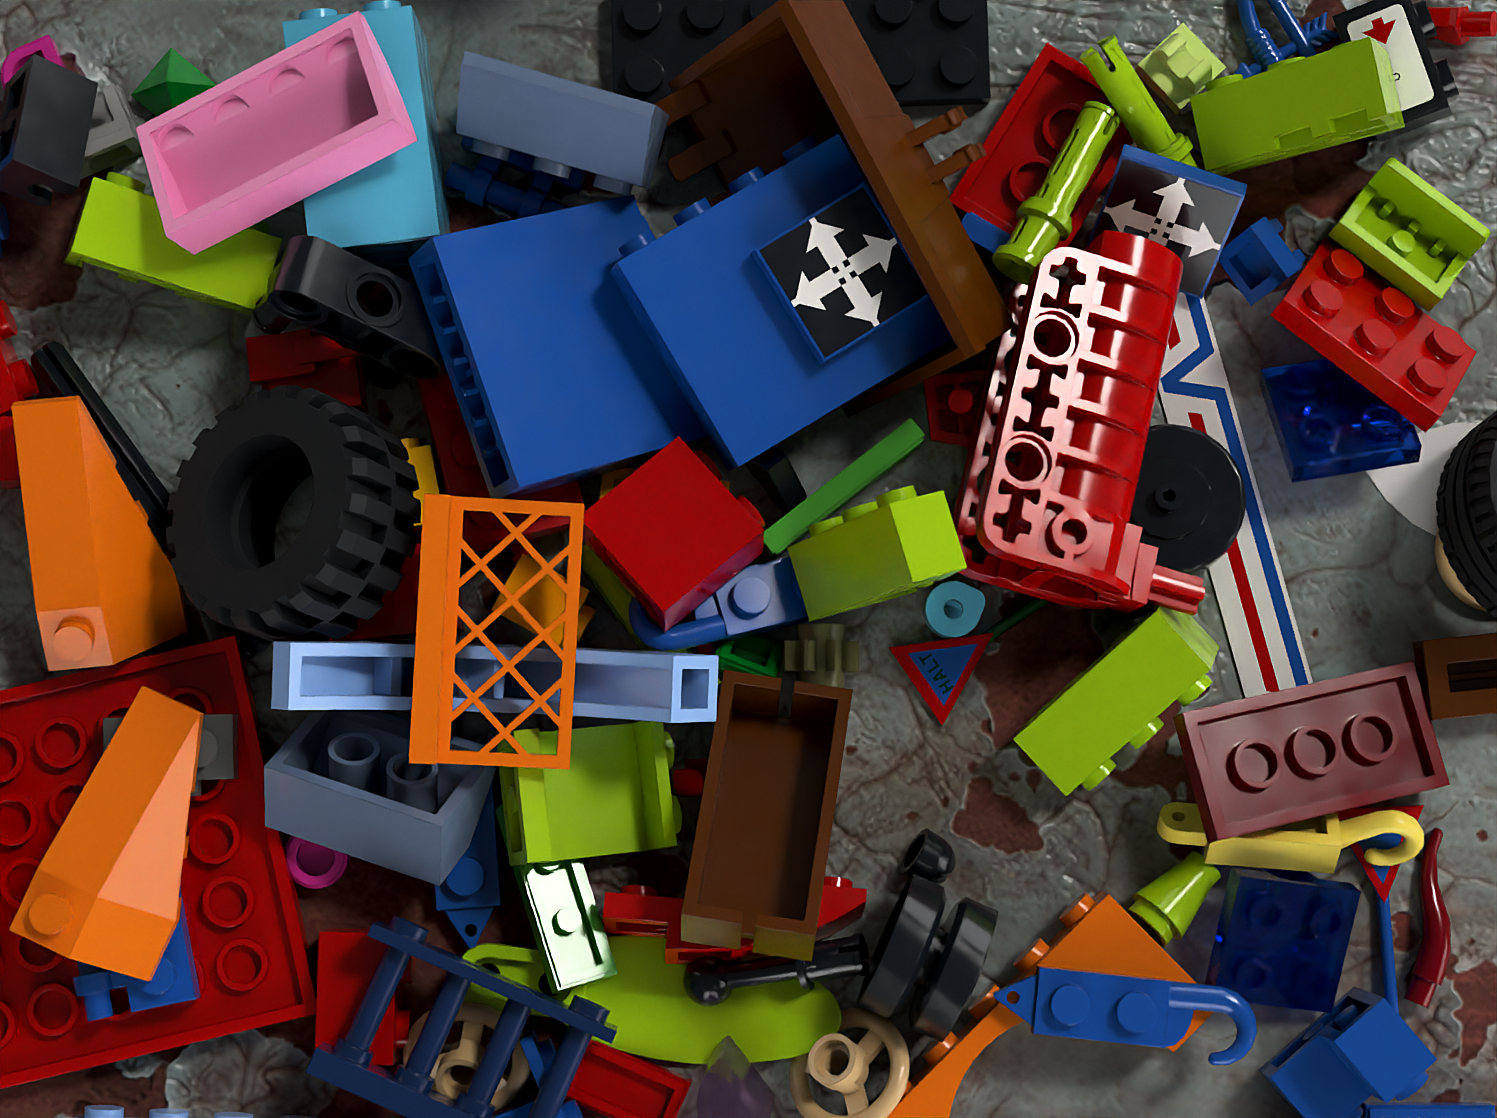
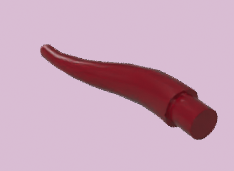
(1435, 946)

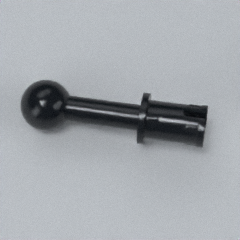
(711, 979)

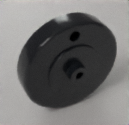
(1188, 498)

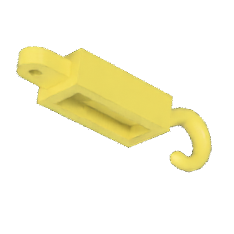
(1299, 846)

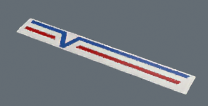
(1249, 573)

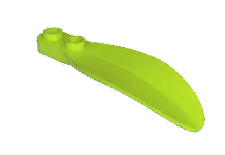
(660, 1018)

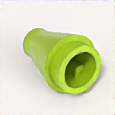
(1174, 898)

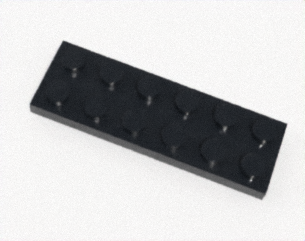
(923, 47)

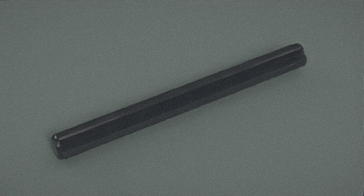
(67, 379)

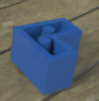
(1348, 1058)

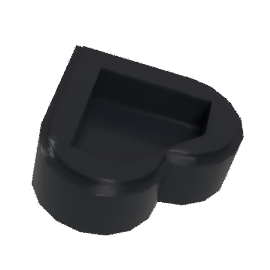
(778, 478)

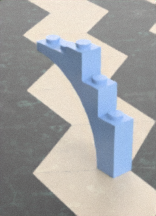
(606, 685)

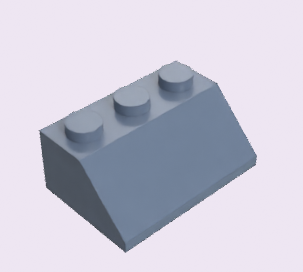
(558, 123)
(351, 789)

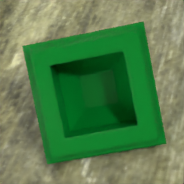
(171, 84)
(751, 655)

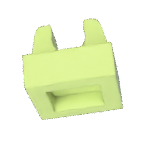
(1179, 68)

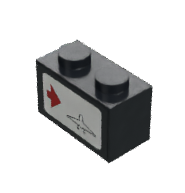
(1403, 33)

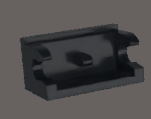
(44, 130)

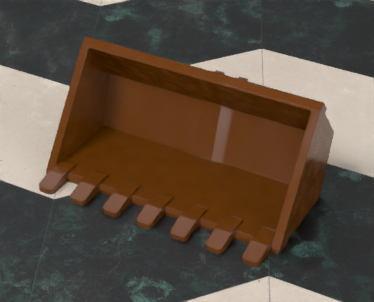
(811, 73)

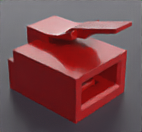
(308, 362)

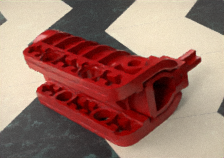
(1078, 433)

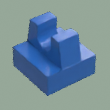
(1260, 260)

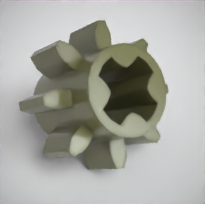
(821, 654)

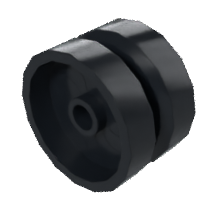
(936, 960)

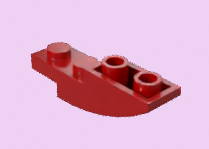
(644, 913)

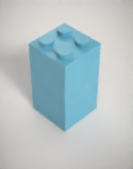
(401, 199)

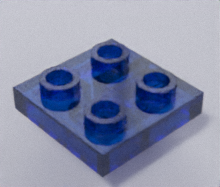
(1333, 422)
(1283, 938)

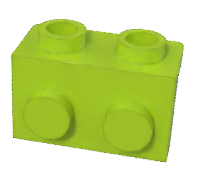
(1409, 233)

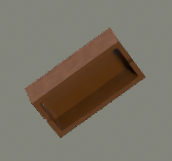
(766, 817)

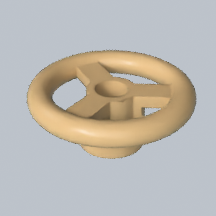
(834, 1050)
(448, 1070)

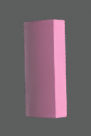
(274, 134)

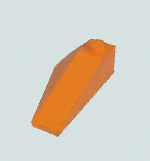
(93, 559)
(118, 859)

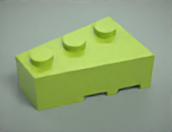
(1297, 107)
(125, 234)
(876, 552)
(1119, 699)

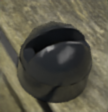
(929, 857)

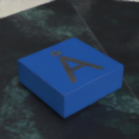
(984, 235)

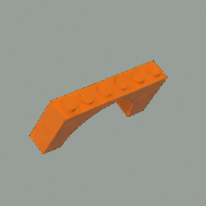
(1095, 939)

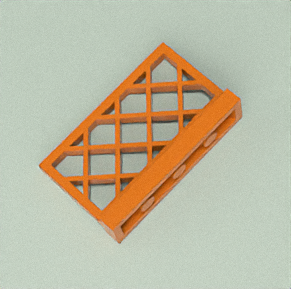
(437, 632)

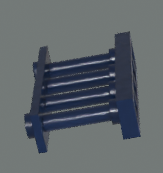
(410, 1087)

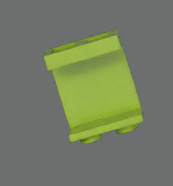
(604, 805)

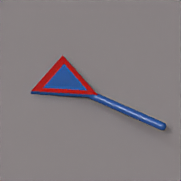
(1382, 879)

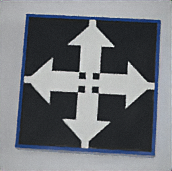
(1172, 206)
(841, 273)

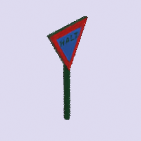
(944, 666)

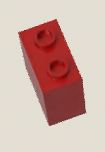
(673, 532)

